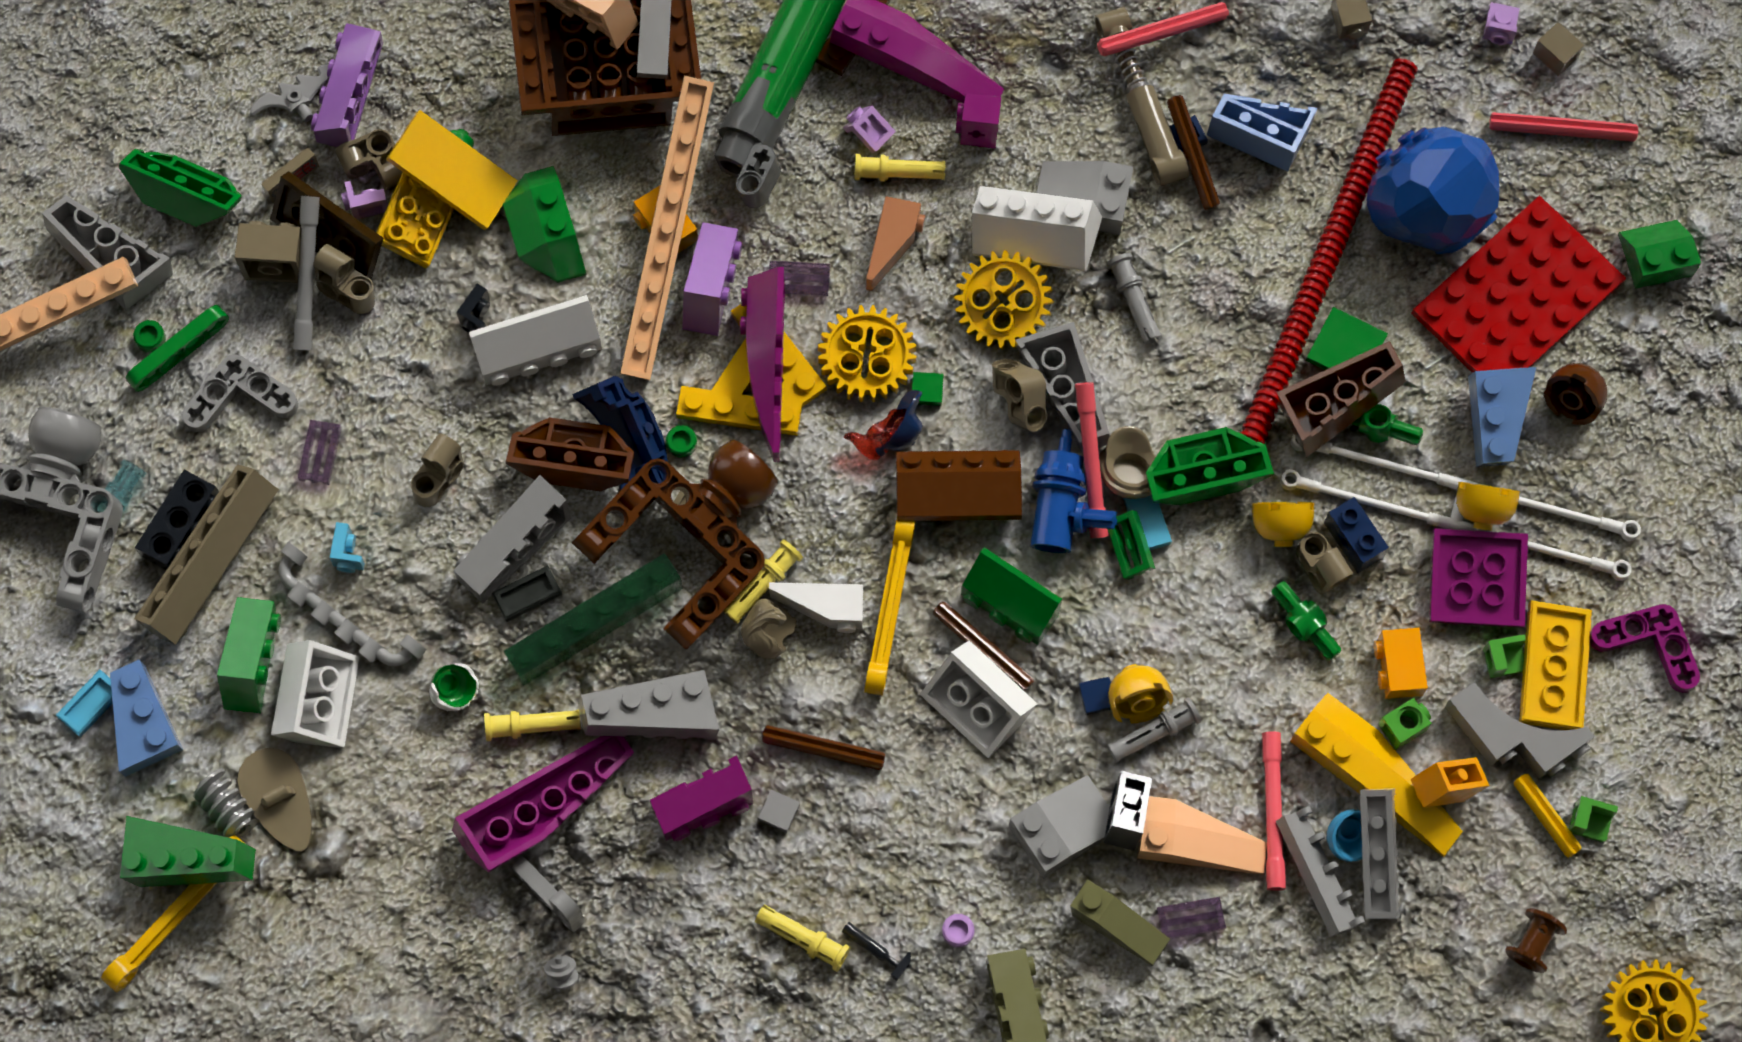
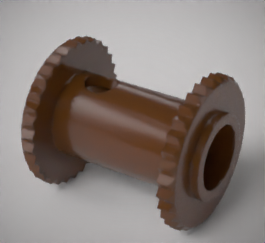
(1534, 942)

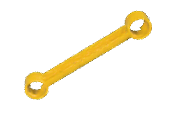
(889, 607)
(126, 966)

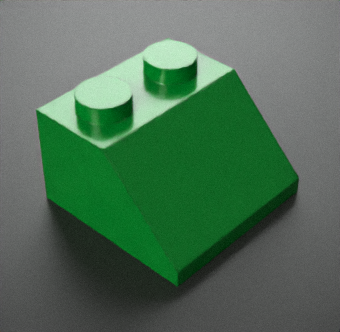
(1659, 253)

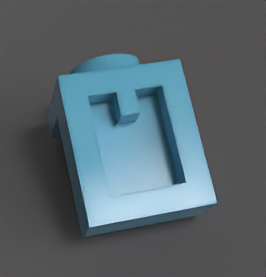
(343, 544)

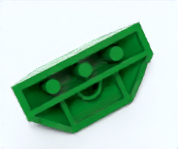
(179, 187)
(544, 226)
(1207, 467)

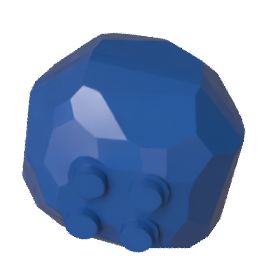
(1435, 189)

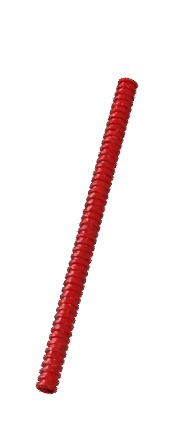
(1329, 249)

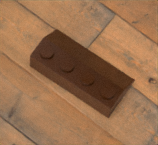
(958, 485)

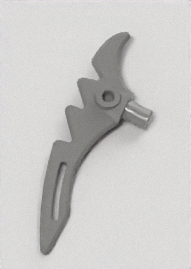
(297, 97)

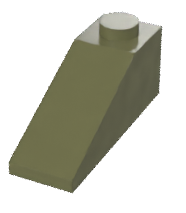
(1118, 923)

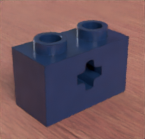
(1356, 535)

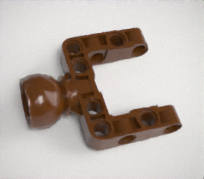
(734, 482)

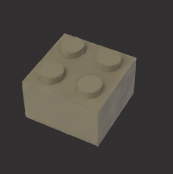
(268, 251)

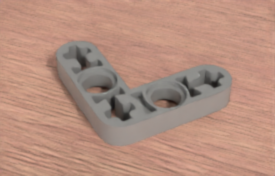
(240, 382)
(557, 901)

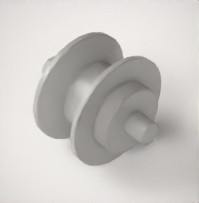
(561, 972)

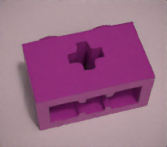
(978, 120)

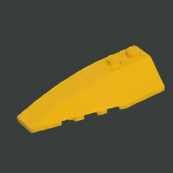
(1366, 760)

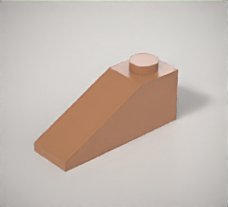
(894, 237)

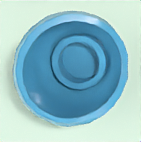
(1345, 836)

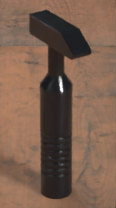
(877, 949)

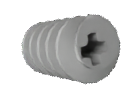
(223, 807)

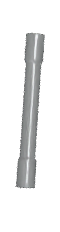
(303, 324)

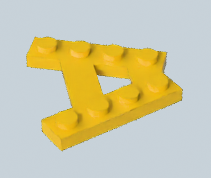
(731, 407)

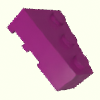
(703, 801)

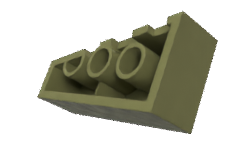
(1016, 998)

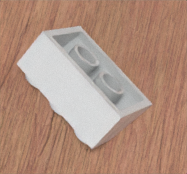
(315, 694)
(978, 698)

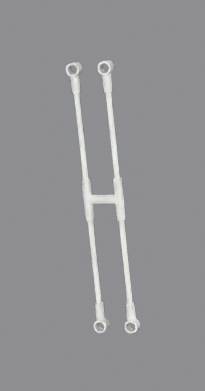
(1456, 520)

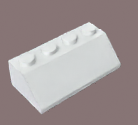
(1037, 225)
(536, 341)

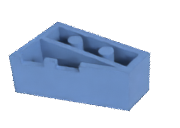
(1261, 129)
(1498, 412)
(140, 720)

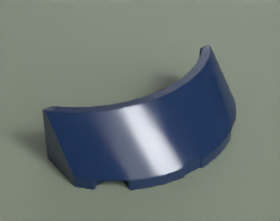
(629, 418)

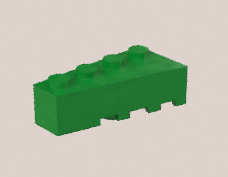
(181, 856)

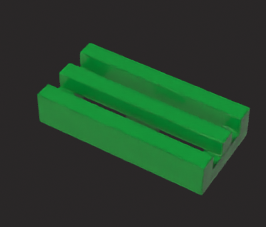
(1139, 568)

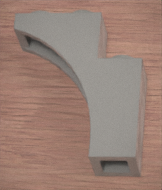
(1499, 735)

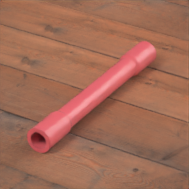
(1086, 408)
(1275, 862)

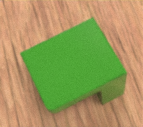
(1504, 656)
(1592, 818)

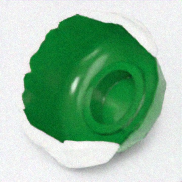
(453, 687)

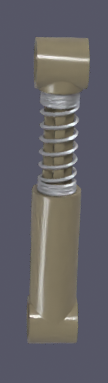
(1166, 159)

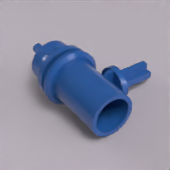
(1057, 502)

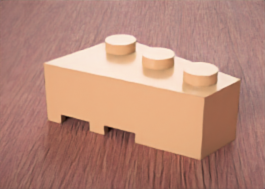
(610, 17)

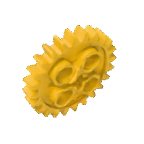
(985, 280)
(840, 350)
(1683, 1007)

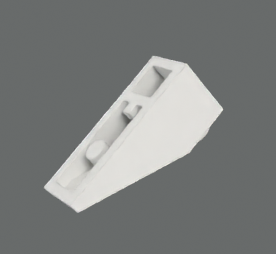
(830, 604)

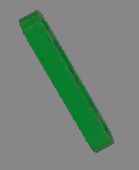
(177, 348)

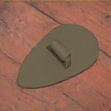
(278, 796)

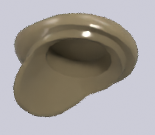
(1126, 462)

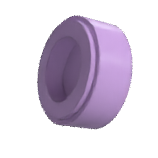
(958, 930)

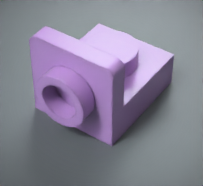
(1501, 24)
(869, 127)
(366, 204)

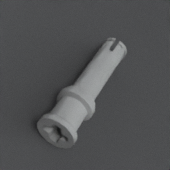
(1130, 286)
(1167, 724)

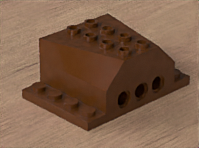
(588, 81)

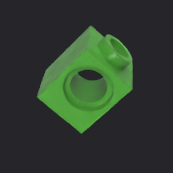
(1398, 734)

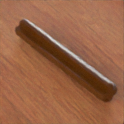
(1193, 152)
(968, 632)
(823, 747)

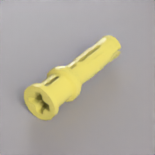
(883, 167)
(772, 571)
(517, 724)
(815, 943)

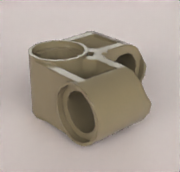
(359, 158)
(341, 282)
(1024, 393)
(439, 469)
(1325, 569)

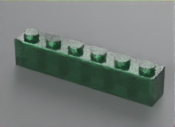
(593, 619)

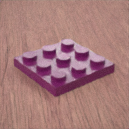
(1478, 578)

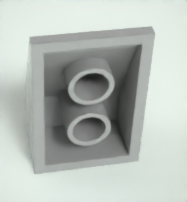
(1090, 180)
(1062, 825)

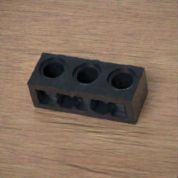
(175, 506)

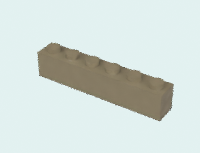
(206, 554)

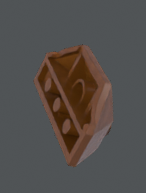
(571, 454)

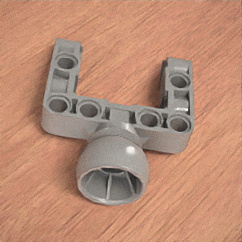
(48, 483)

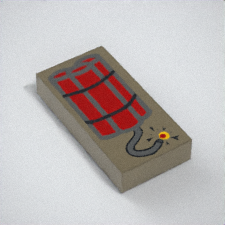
(300, 166)

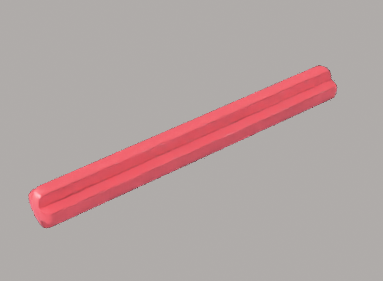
(1162, 29)
(1563, 126)

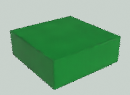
(931, 387)

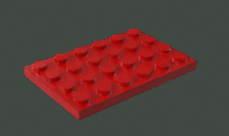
(1519, 292)

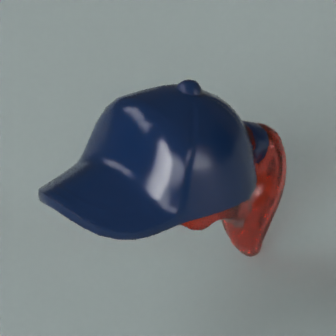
(894, 432)

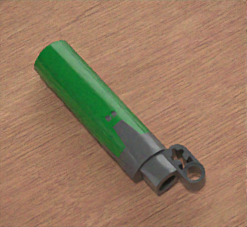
(771, 93)

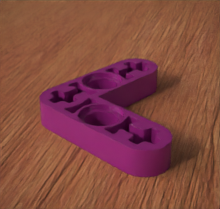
(1660, 634)

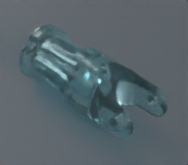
(123, 484)

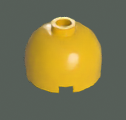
(1486, 504)
(1283, 521)
(1139, 693)

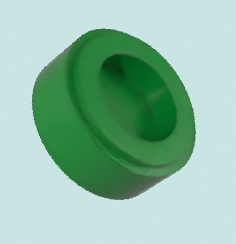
(149, 335)
(681, 441)

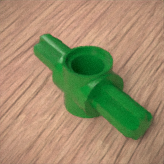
(1391, 428)
(1306, 620)

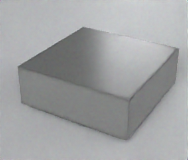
(779, 811)

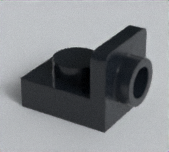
(475, 305)

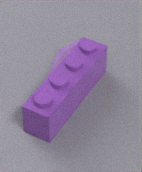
(347, 86)

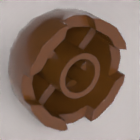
(1576, 393)

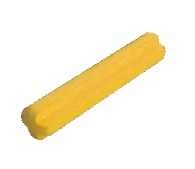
(1547, 815)

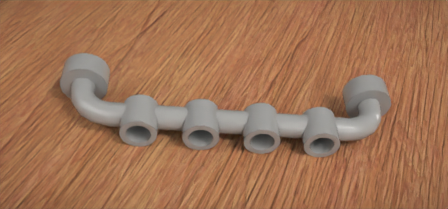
(346, 630)

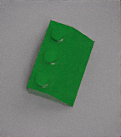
(1010, 597)

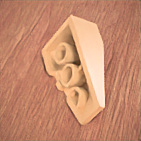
(1193, 838)

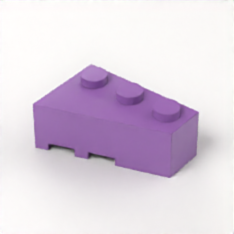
(709, 278)

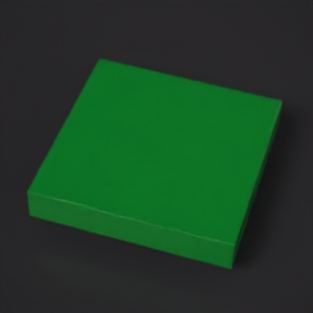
(1343, 339)

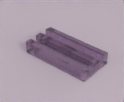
(797, 277)
(315, 476)
(1165, 923)

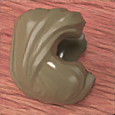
(767, 628)

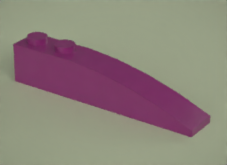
(908, 49)
(765, 349)
(538, 804)

